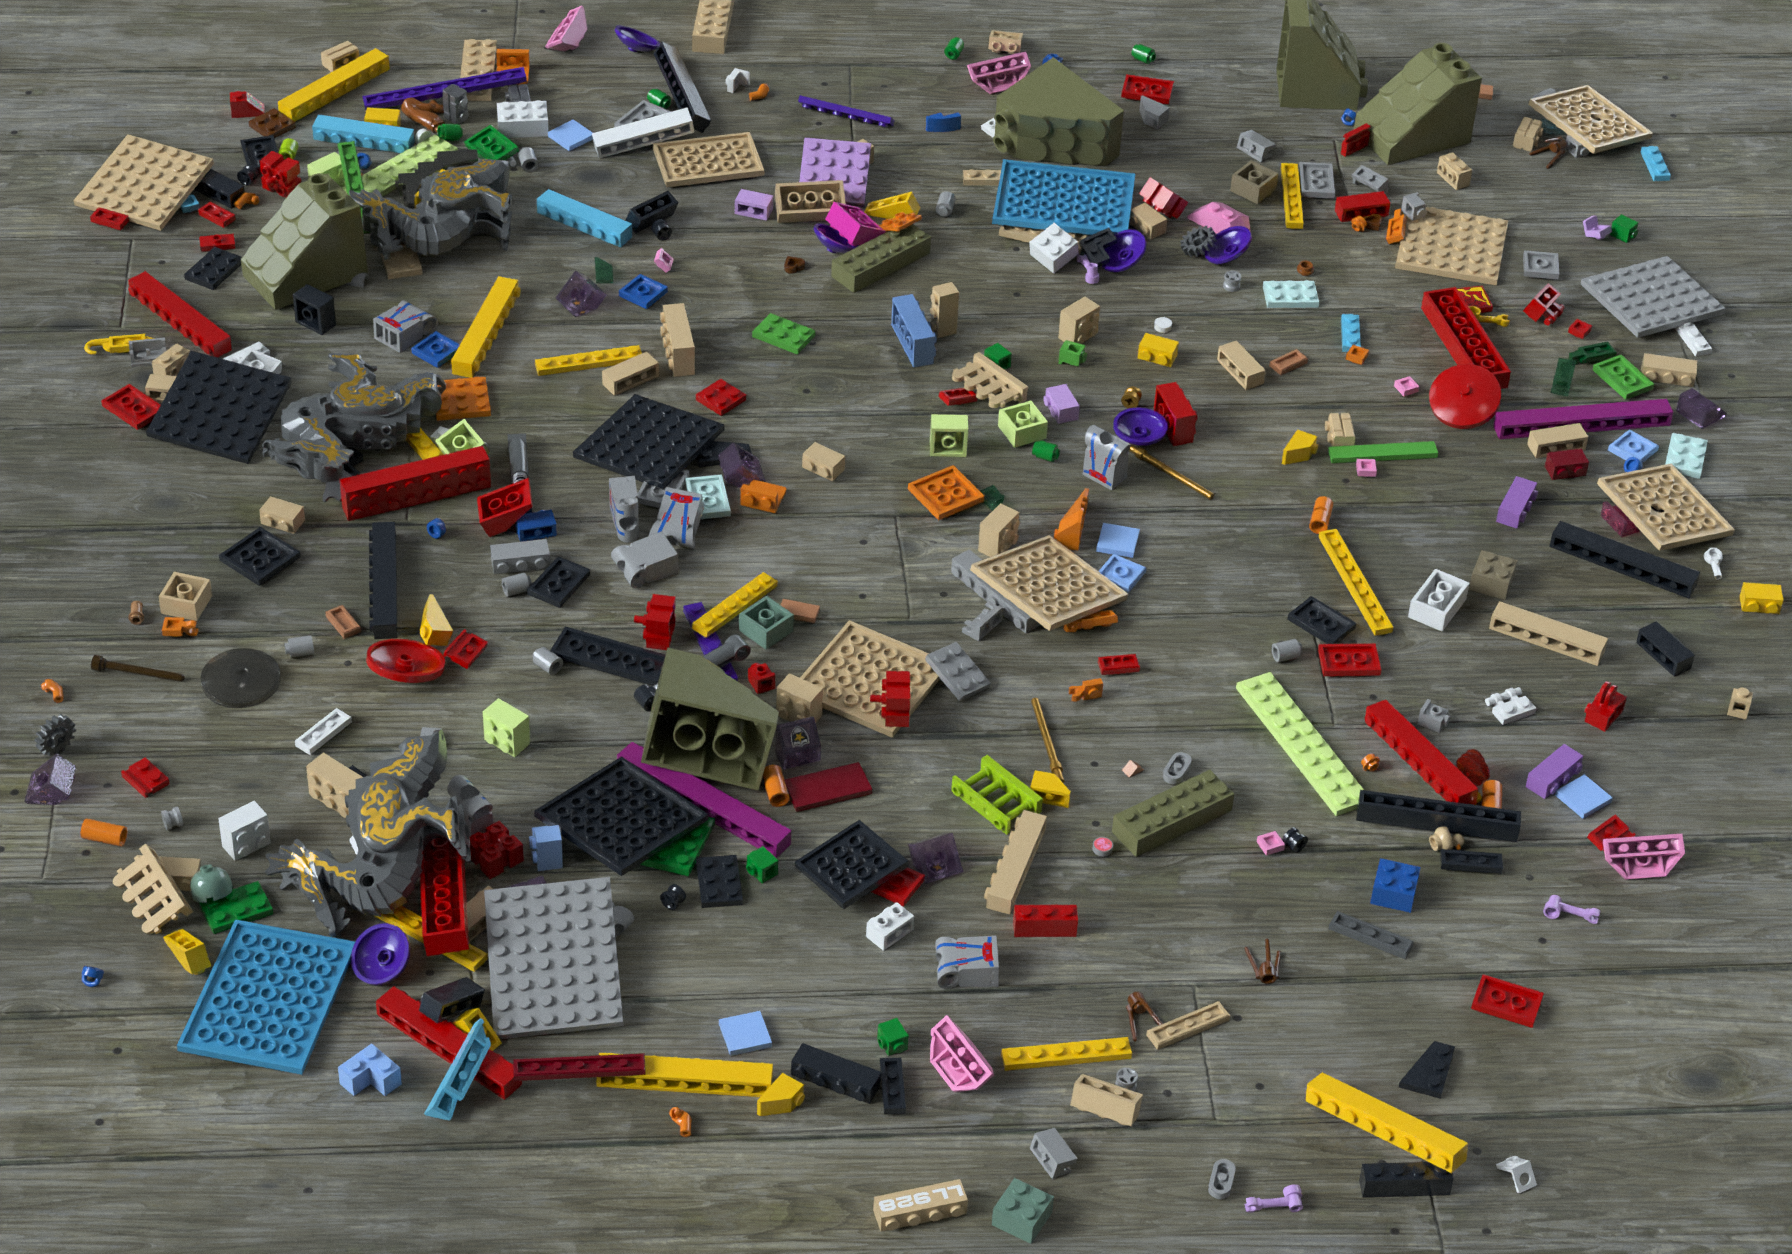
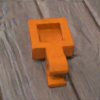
(177, 625)
(1089, 690)

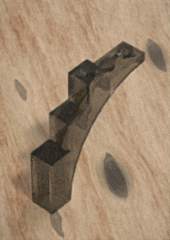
(409, 183)

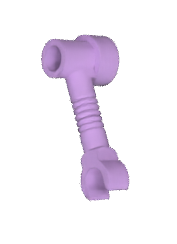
(1092, 274)
(1554, 907)
(1291, 1198)

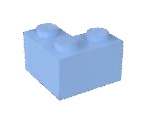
(547, 847)
(368, 1068)

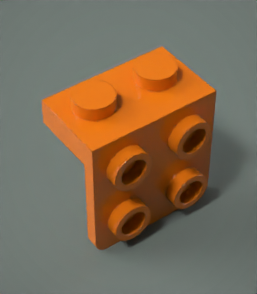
(513, 59)
(900, 221)
(762, 496)

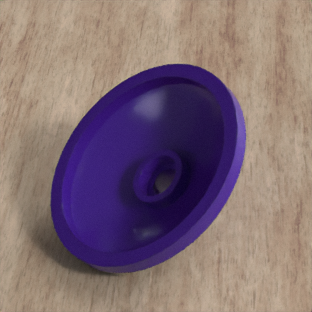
(636, 39)
(831, 239)
(1230, 245)
(1126, 252)
(1140, 426)
(374, 947)

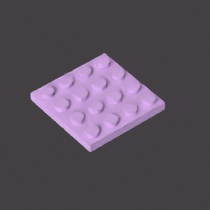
(837, 161)

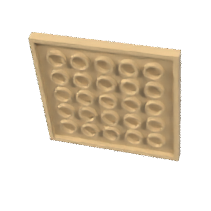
(144, 181)
(1453, 245)
(1049, 582)
(854, 669)

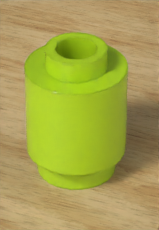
(289, 148)

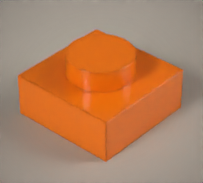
(1357, 354)

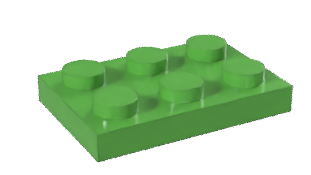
(783, 333)
(1623, 377)

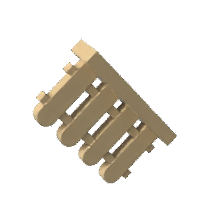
(998, 378)
(151, 879)

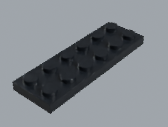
(609, 656)

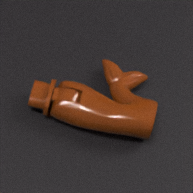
(423, 113)

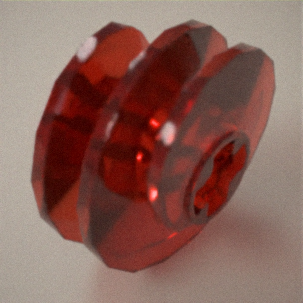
(1473, 767)

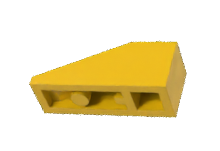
(890, 206)
(434, 625)
(188, 951)

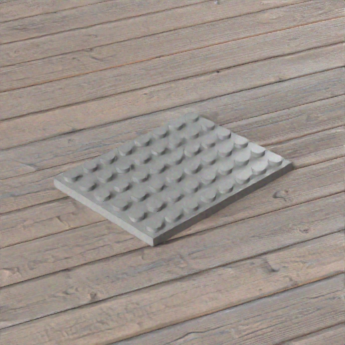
(553, 958)

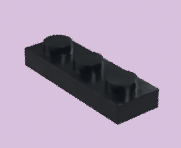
(1471, 861)
(892, 1086)

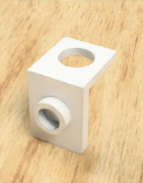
(1517, 1167)

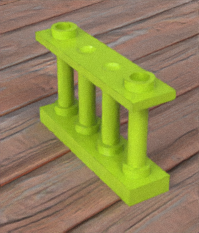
(1001, 779)

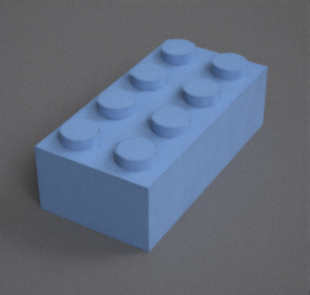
(913, 330)

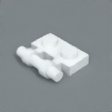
(1512, 710)

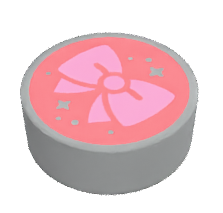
(1102, 846)

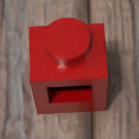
(758, 673)

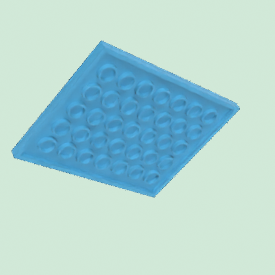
(1064, 195)
(267, 997)

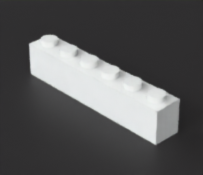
(643, 133)

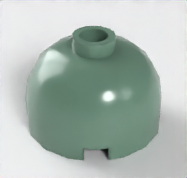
(210, 883)

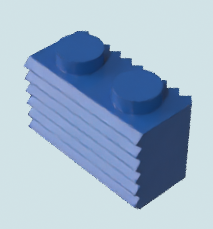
(536, 525)

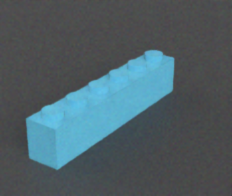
(363, 133)
(584, 218)

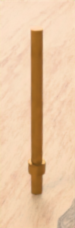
(1142, 454)
(1055, 766)

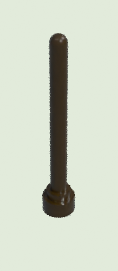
(99, 663)

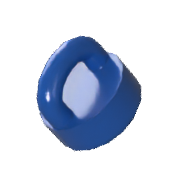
(1351, 115)
(364, 161)
(1632, 464)
(436, 528)
(92, 972)

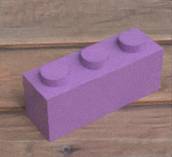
(1517, 502)
(1554, 771)

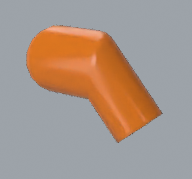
(761, 93)
(249, 198)
(57, 690)

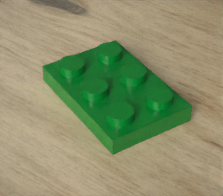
(491, 144)
(243, 904)

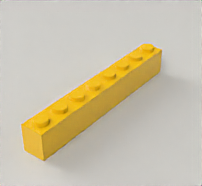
(334, 85)
(485, 327)
(696, 1076)
(1387, 1122)

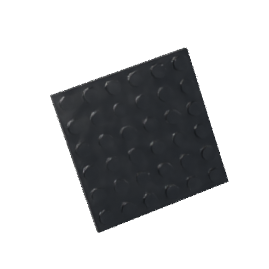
(219, 407)
(648, 441)
(621, 815)

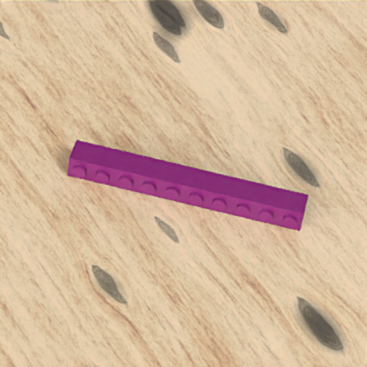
(1591, 417)
(727, 811)

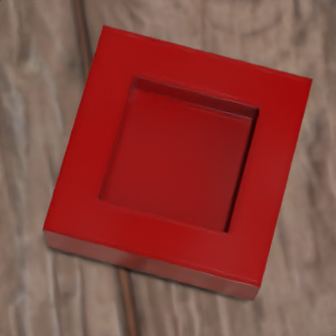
(1580, 329)

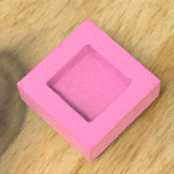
(663, 260)
(1406, 386)
(1366, 467)
(1270, 843)

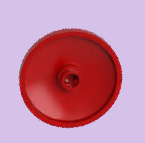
(1465, 396)
(405, 660)

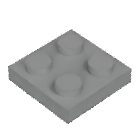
(1541, 265)

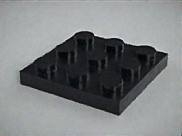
(259, 556)

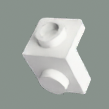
(737, 78)

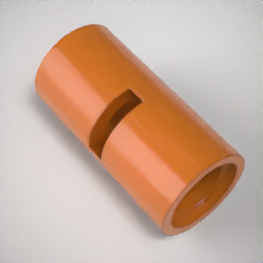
(1321, 514)
(775, 786)
(1492, 794)
(103, 832)

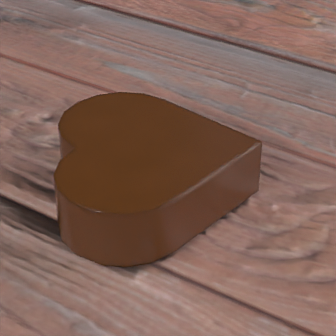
(1373, 221)
(794, 264)

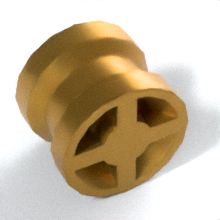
(1131, 397)

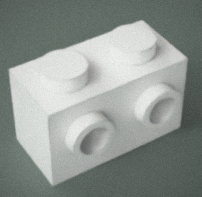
(890, 926)

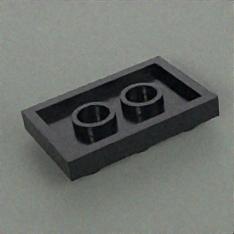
(257, 148)
(213, 268)
(558, 582)
(1321, 621)
(719, 881)

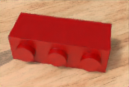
(1362, 205)
(1045, 920)

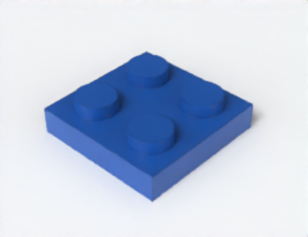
(643, 291)
(435, 349)

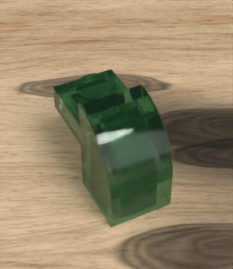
(1563, 376)

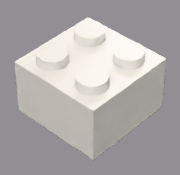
(1053, 248)
(244, 830)

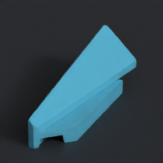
(460, 1073)

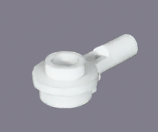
(1714, 557)

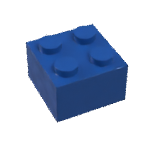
(1395, 885)

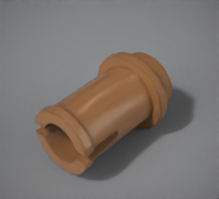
(136, 615)

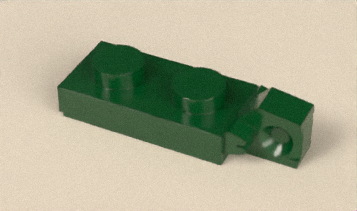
(1593, 353)

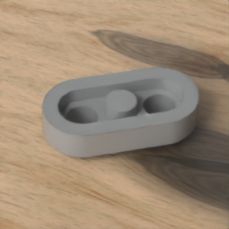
(1177, 768)
(1221, 1183)

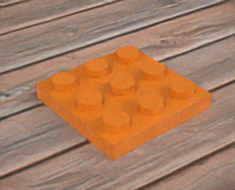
(464, 399)
(946, 492)

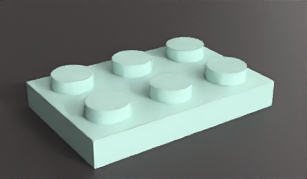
(1290, 294)
(1687, 454)
(713, 495)

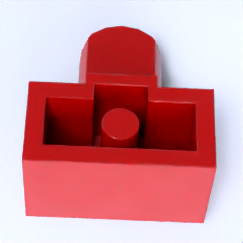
(1605, 707)

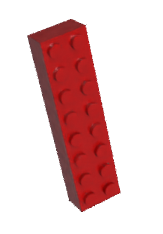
(1463, 333)
(415, 483)
(443, 899)

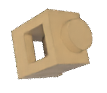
(1740, 698)

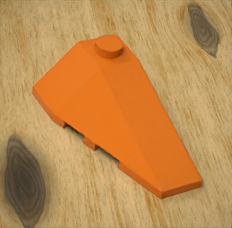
(1072, 523)

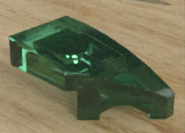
(603, 271)
(992, 497)

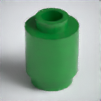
(954, 48)
(1143, 53)
(659, 98)
(450, 132)
(1046, 450)

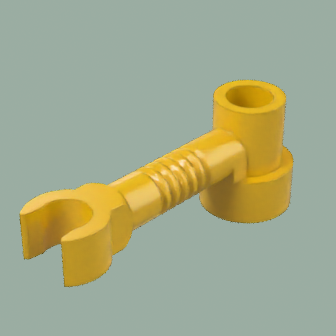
(1499, 320)

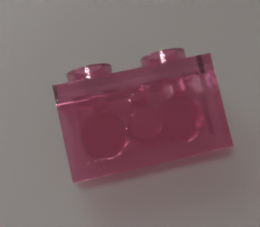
(1618, 520)

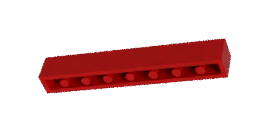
(179, 314)
(1420, 754)
(444, 1040)

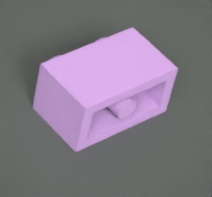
(753, 204)
(1061, 403)

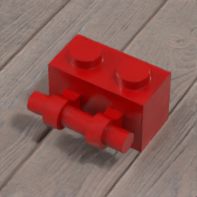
(1542, 302)

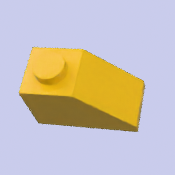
(1300, 448)
(1050, 789)
(467, 1020)
(781, 1096)

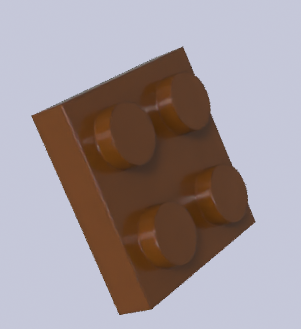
(272, 123)

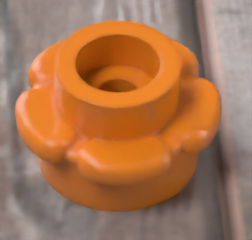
(1359, 223)
(1370, 762)

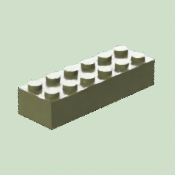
(880, 257)
(1172, 813)

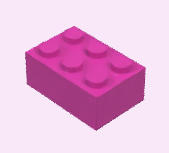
(853, 224)

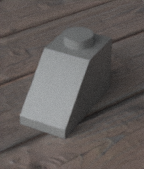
(1153, 112)

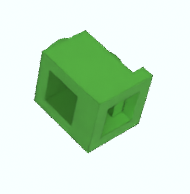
(1072, 353)

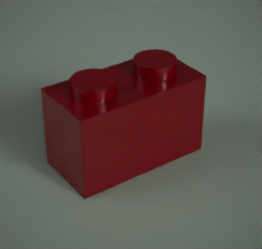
(1566, 464)

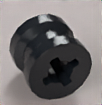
(247, 174)
(661, 229)
(1295, 839)
(673, 896)

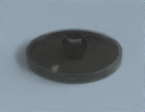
(240, 678)

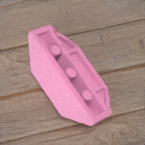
(569, 31)
(1000, 73)
(1219, 217)
(1644, 855)
(957, 1058)

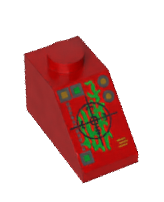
(245, 105)

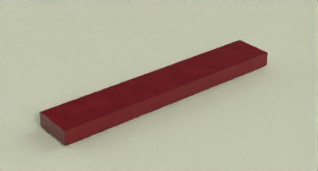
(579, 1067)

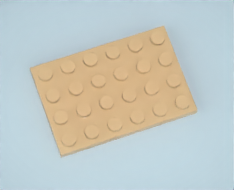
(708, 159)

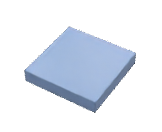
(570, 135)
(1633, 444)
(1118, 540)
(1122, 572)
(1583, 796)
(745, 1033)

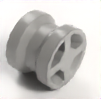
(1232, 281)
(172, 818)
(1129, 1076)

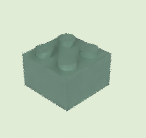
(766, 622)
(1022, 1210)

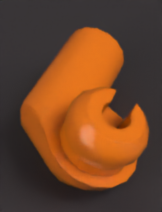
(683, 1119)

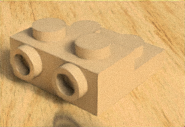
(1005, 41)

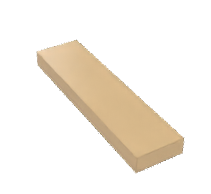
(1188, 1025)

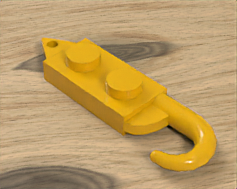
(114, 344)

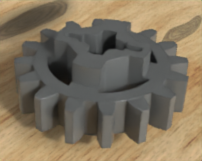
(1198, 241)
(55, 735)

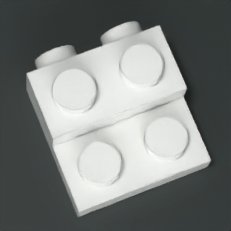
(261, 361)

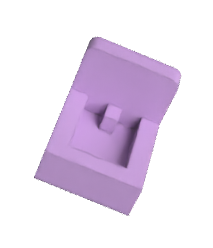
(1594, 230)

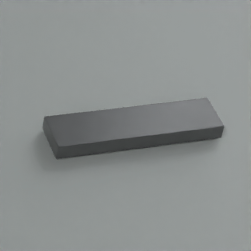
(1371, 935)

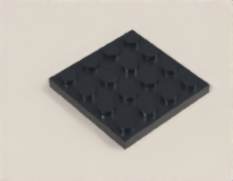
(851, 864)

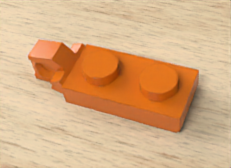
(1396, 227)
(1102, 618)

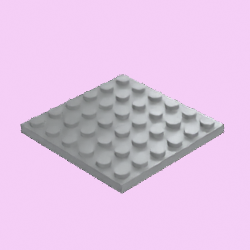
(1652, 296)

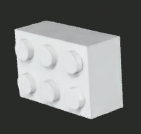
(522, 119)
(1438, 600)

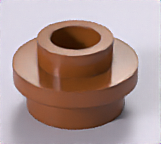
(1305, 268)

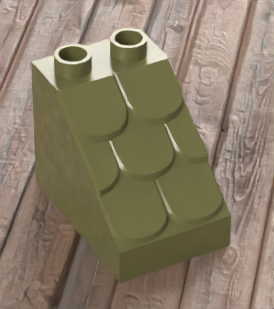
(1317, 61)
(1423, 107)
(1057, 119)
(308, 241)
(708, 723)

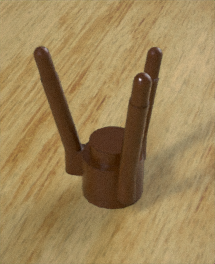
(1557, 145)
(1267, 972)
(1138, 1004)

